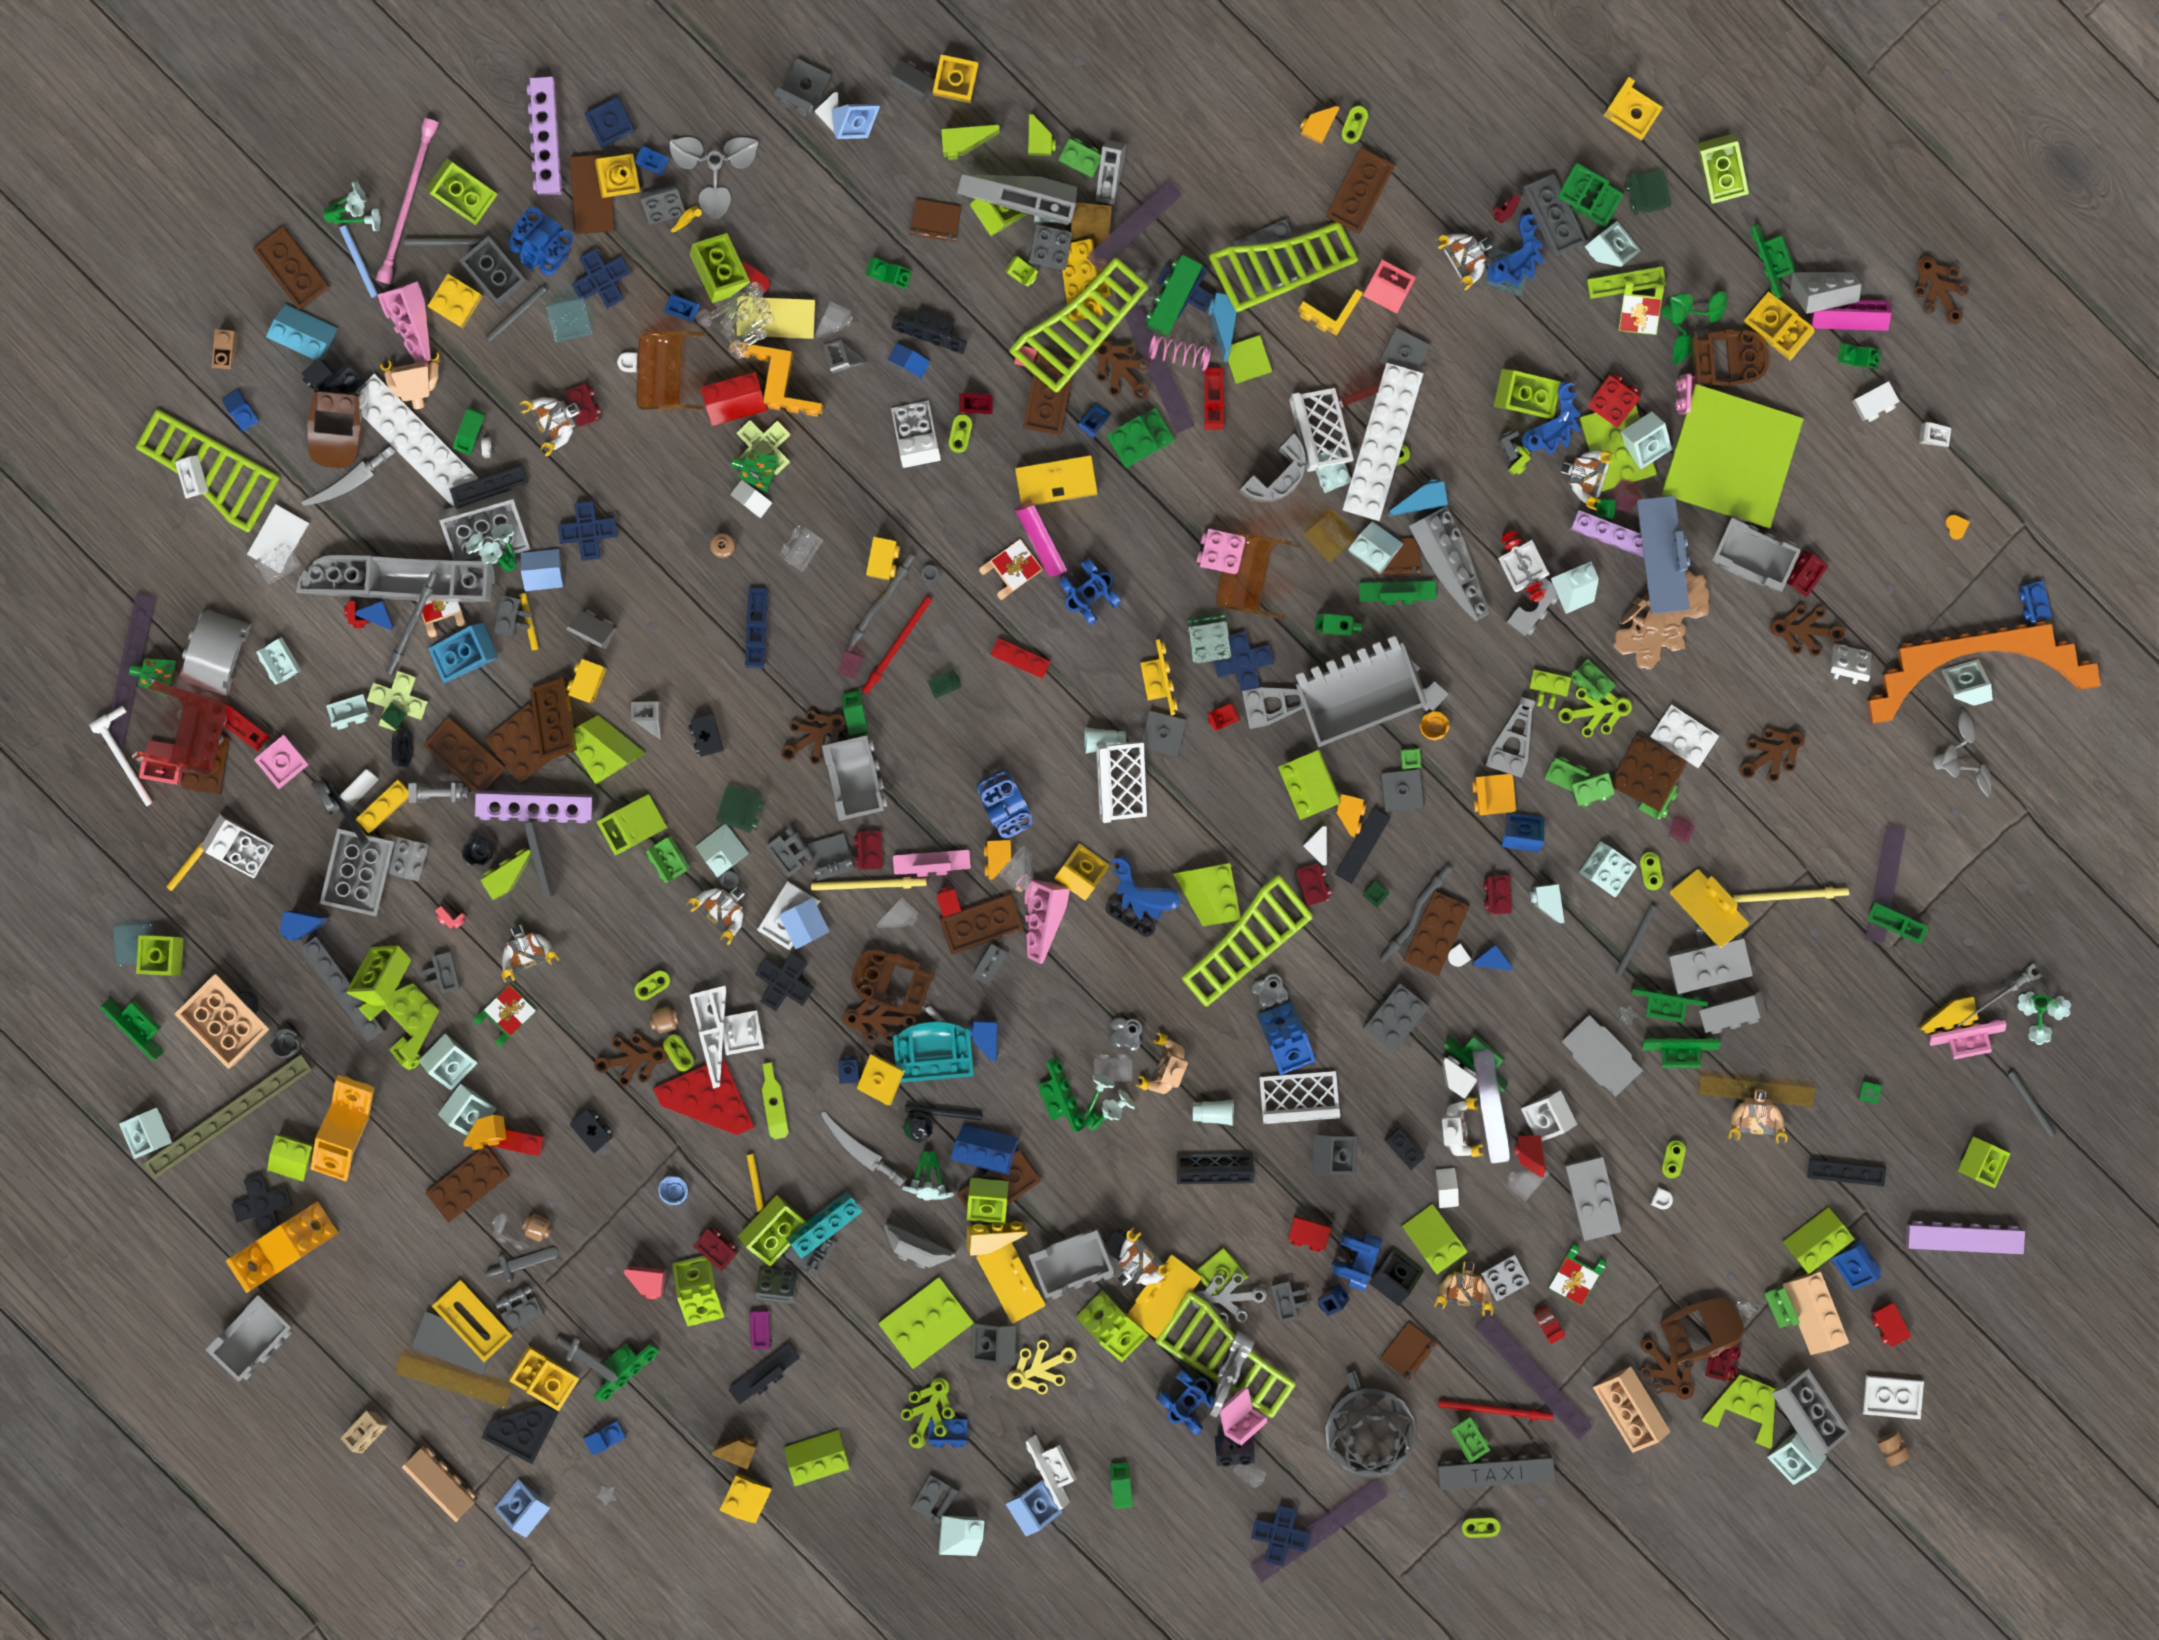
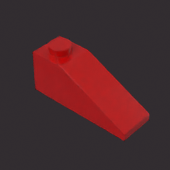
(522, 1142)

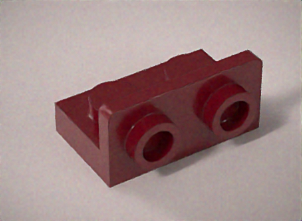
(1505, 214)
(582, 397)
(1806, 573)
(869, 850)
(1313, 884)
(1498, 894)
(716, 1248)
(1724, 1365)

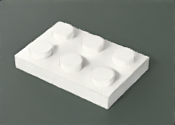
(1684, 736)

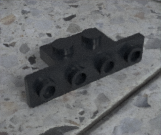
(930, 328)
(765, 1373)

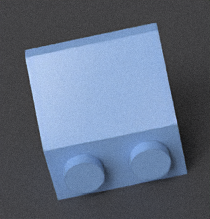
(521, 1508)
(1033, 1508)

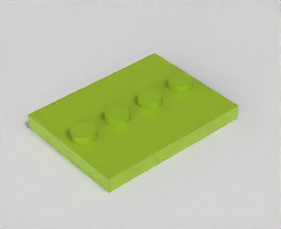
(1603, 437)
(926, 1322)

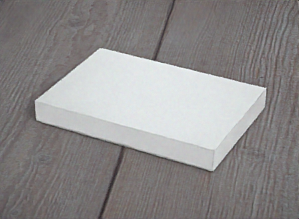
(278, 529)
(787, 899)
(1893, 1397)

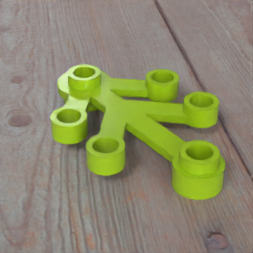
(1598, 711)
(930, 1410)

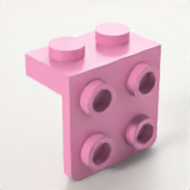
(1685, 387)
(1221, 551)
(1239, 1417)

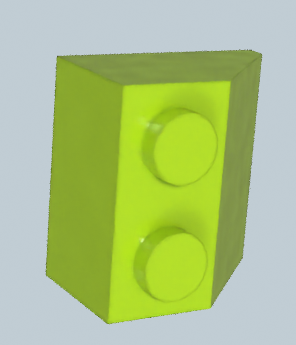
(995, 217)
(159, 955)
(290, 1157)
(1983, 1162)
(987, 1200)

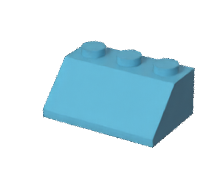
(302, 332)

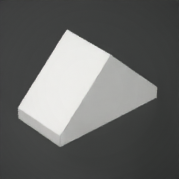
(824, 111)
(1934, 434)
(751, 498)
(1318, 845)
(1447, 1187)

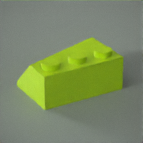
(603, 749)
(1211, 893)

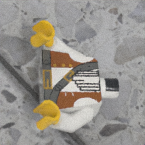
(1466, 255)
(553, 420)
(1588, 475)
(721, 909)
(525, 952)
(1456, 1130)
(1140, 1262)

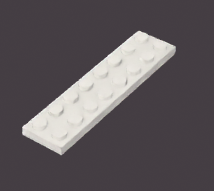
(412, 438)
(1383, 441)

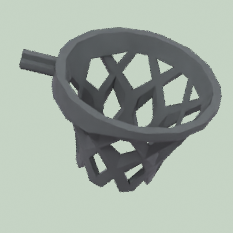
(1345, 1405)

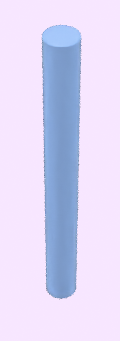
(358, 261)

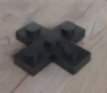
(784, 982)
(261, 1204)

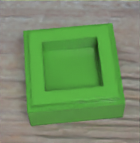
(1410, 758)

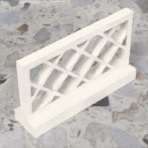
(1304, 428)
(1104, 781)
(1304, 1113)

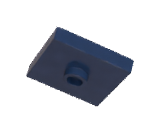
(609, 122)

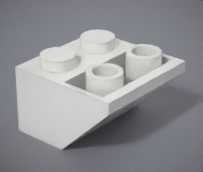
(1457, 1079)

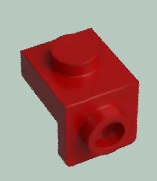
(350, 611)
(1223, 717)

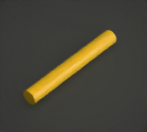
(531, 631)
(185, 868)
(755, 1182)

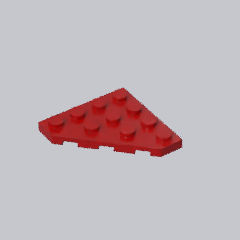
(696, 1098)

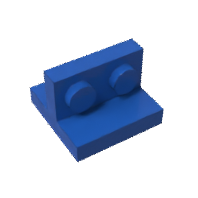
(1523, 832)
(1857, 1265)

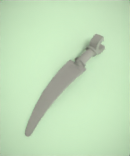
(351, 480)
(2013, 985)
(861, 1153)

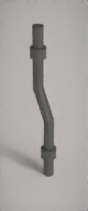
(426, 591)
(858, 633)
(1394, 945)

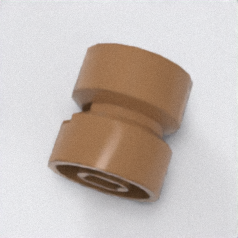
(1895, 1451)

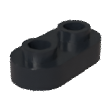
(401, 746)

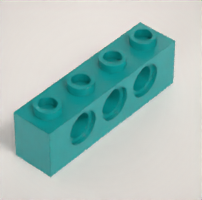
(823, 1225)

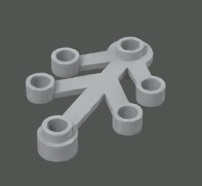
(1226, 1298)

